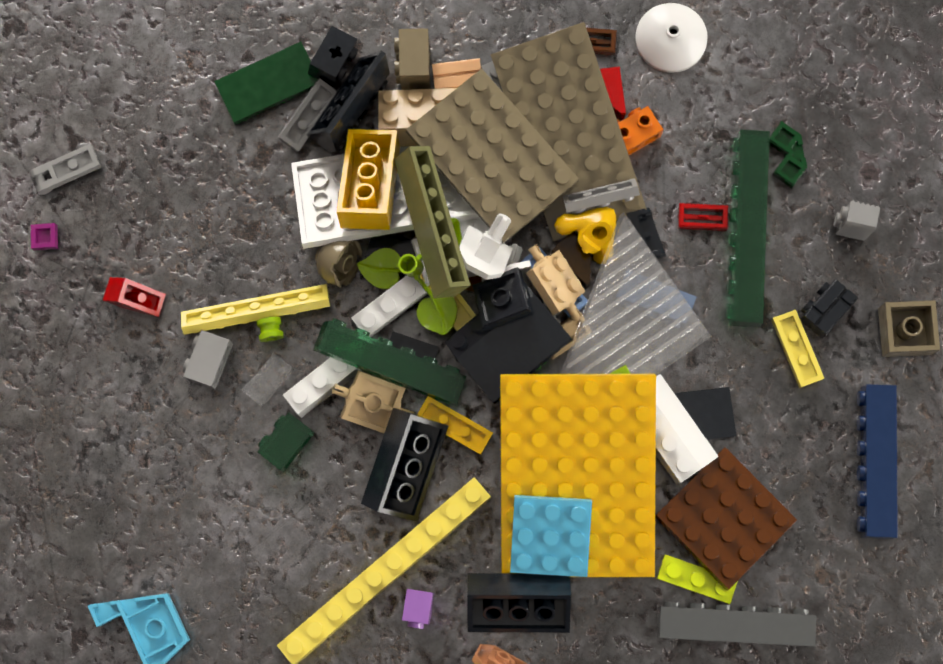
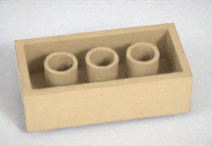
(404, 107)

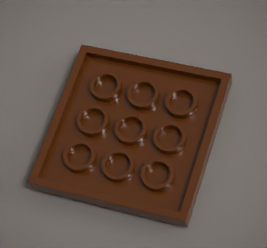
(725, 518)

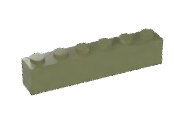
(432, 222)

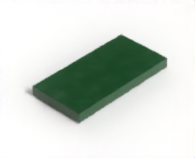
(266, 83)

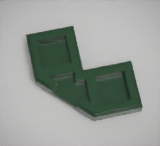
(790, 144)

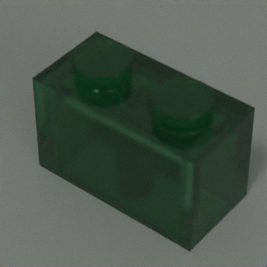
(285, 441)

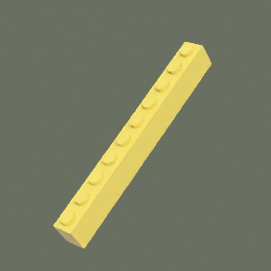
(384, 571)

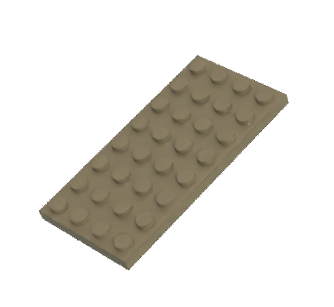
(567, 102)

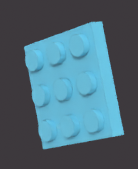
(551, 535)

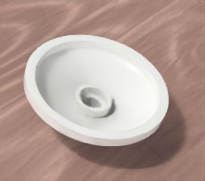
(666, 50)

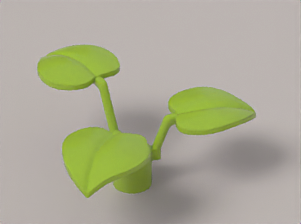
(383, 272)

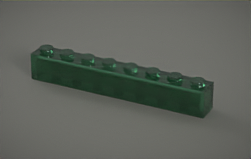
(749, 228)

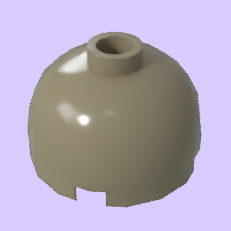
(337, 262)

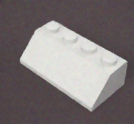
(678, 439)

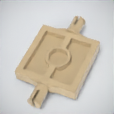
(555, 282)
(370, 401)

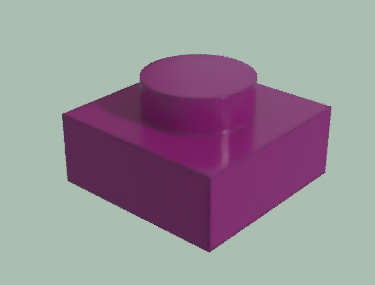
(44, 236)

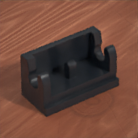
(645, 225)

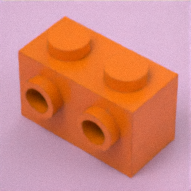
(639, 129)

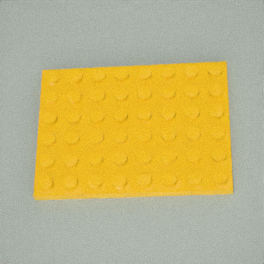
(585, 442)

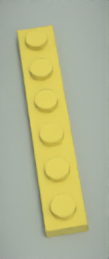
(254, 309)

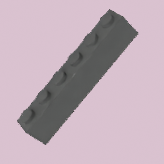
(736, 626)

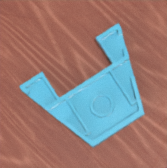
(151, 623)

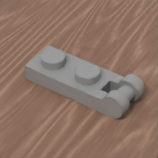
(65, 169)

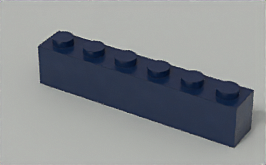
(878, 461)

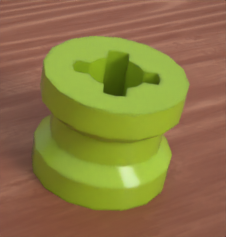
(270, 329)

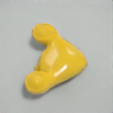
(593, 228)

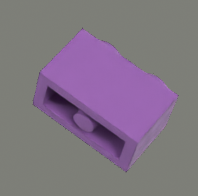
(417, 608)

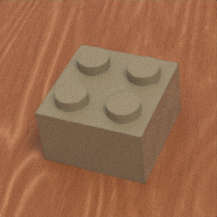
(412, 59)
(908, 328)

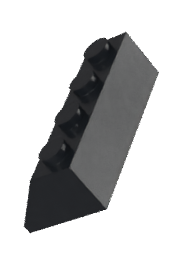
(404, 465)
(518, 603)

